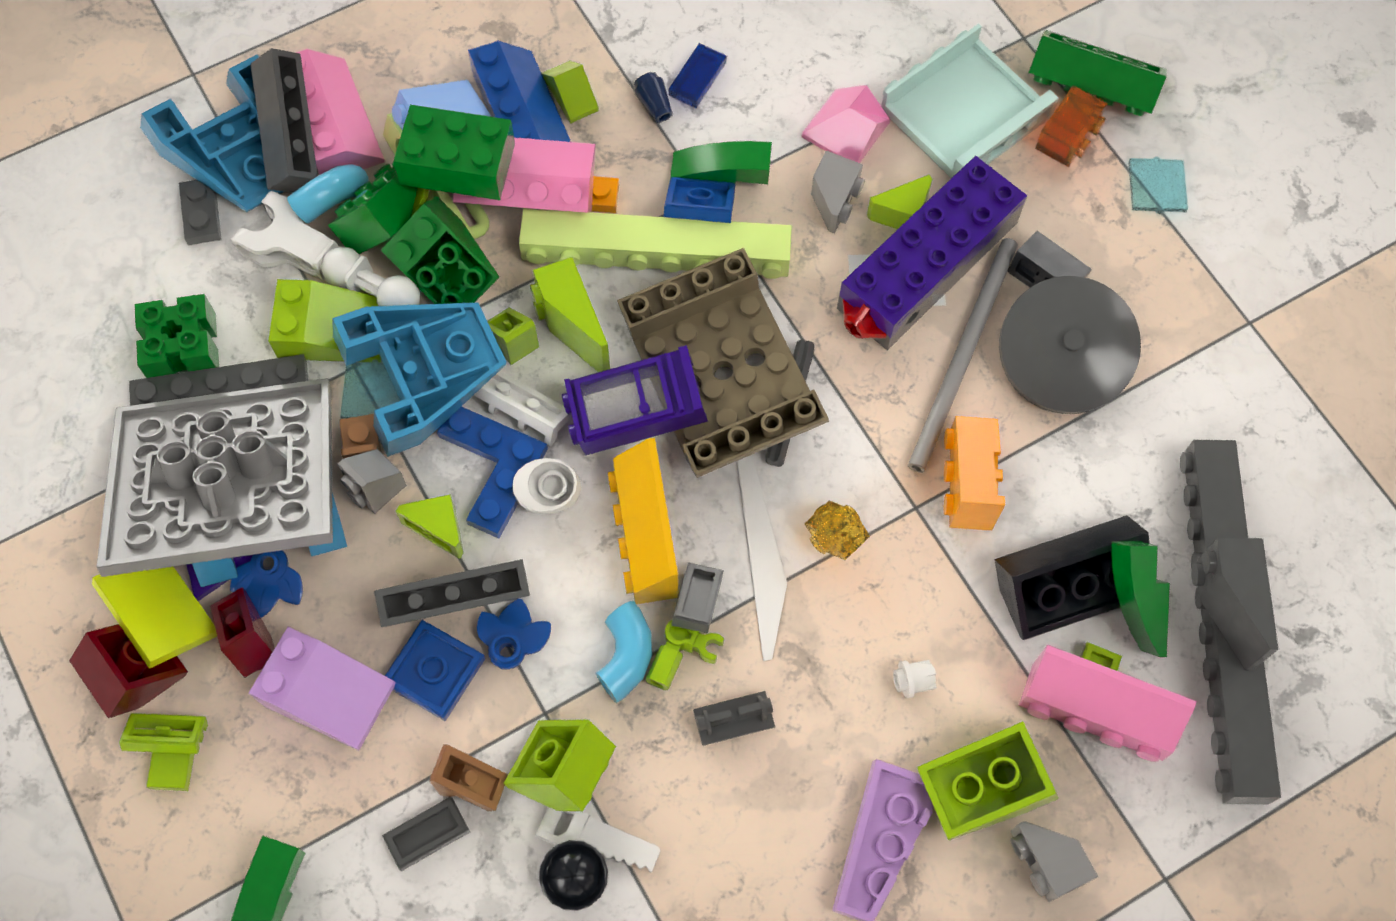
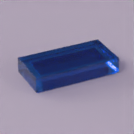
(697, 75)

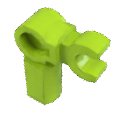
(669, 655)

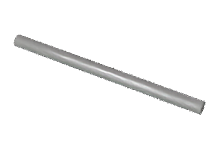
(962, 356)

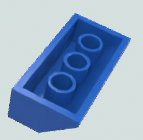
(516, 91)

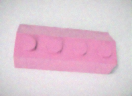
(337, 115)
(546, 177)
(1106, 704)

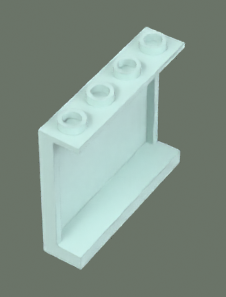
(965, 104)

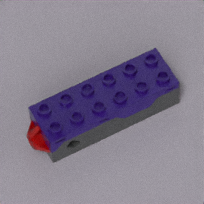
(929, 253)

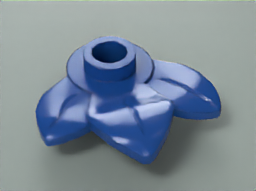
(268, 586)
(513, 630)

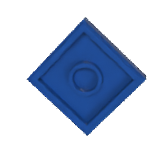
(699, 200)
(434, 669)

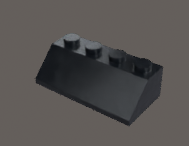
(1064, 577)

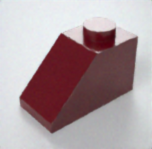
(242, 632)

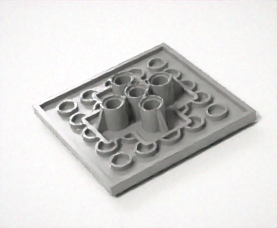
(218, 477)

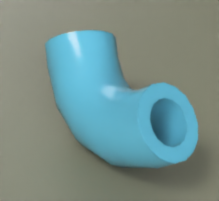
(327, 191)
(631, 652)

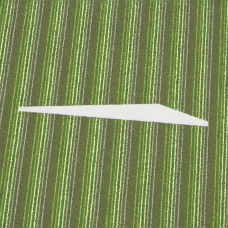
(765, 561)

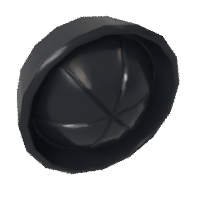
(573, 875)

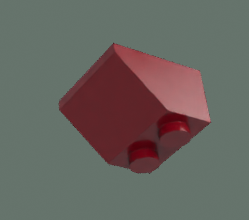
(119, 674)

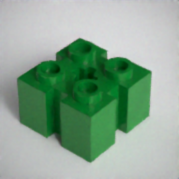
(176, 336)

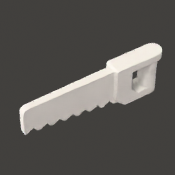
(606, 838)

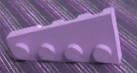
(884, 835)

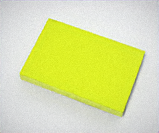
(156, 612)

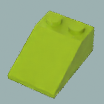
(569, 313)
(304, 318)
(987, 782)

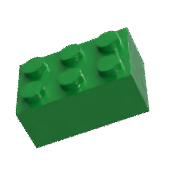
(454, 152)

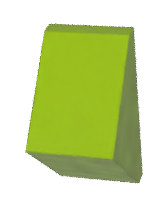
(571, 90)
(900, 203)
(514, 334)
(435, 521)

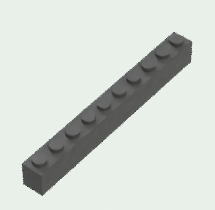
(1237, 695)

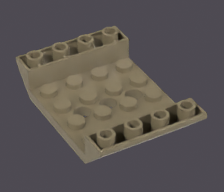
(722, 323)

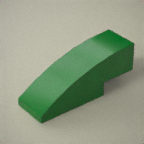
(724, 162)
(1141, 595)
(268, 882)

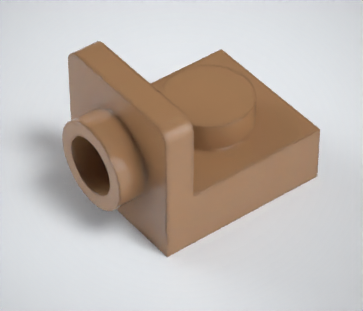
(358, 435)

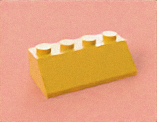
(645, 524)

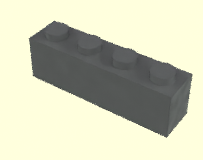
(283, 120)
(451, 593)

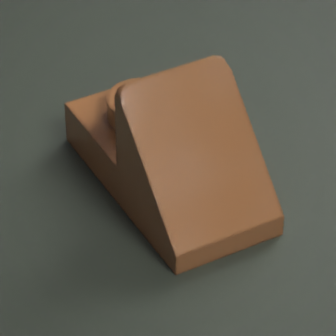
(467, 778)

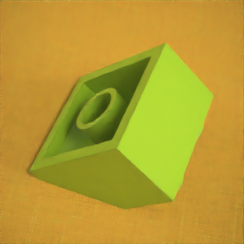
(561, 764)

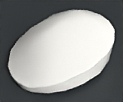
(546, 486)

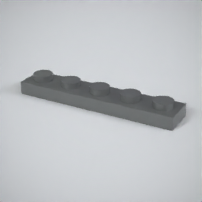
(219, 380)

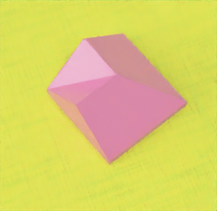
(848, 123)

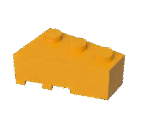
(973, 473)

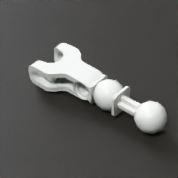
(313, 252)

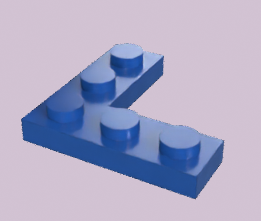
(501, 445)

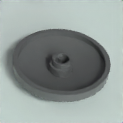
(1069, 345)

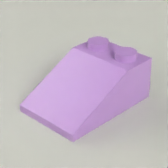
(322, 688)

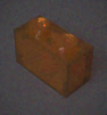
(1071, 126)

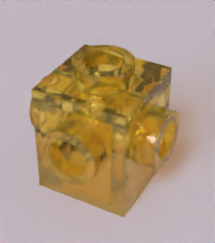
(836, 530)

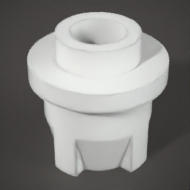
(914, 677)

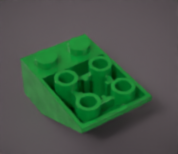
(375, 212)
(441, 256)

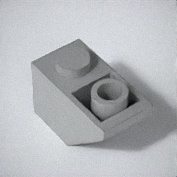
(834, 186)
(371, 479)
(1055, 860)

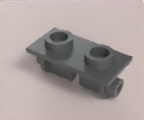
(734, 718)

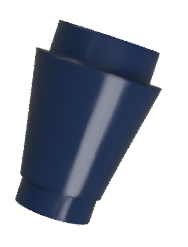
(653, 95)

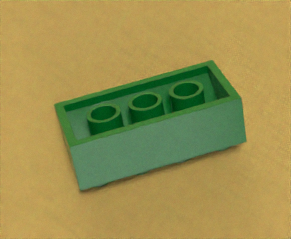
(1098, 72)

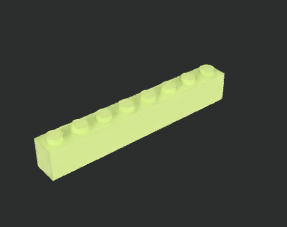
(650, 241)

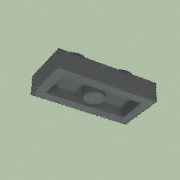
(199, 213)

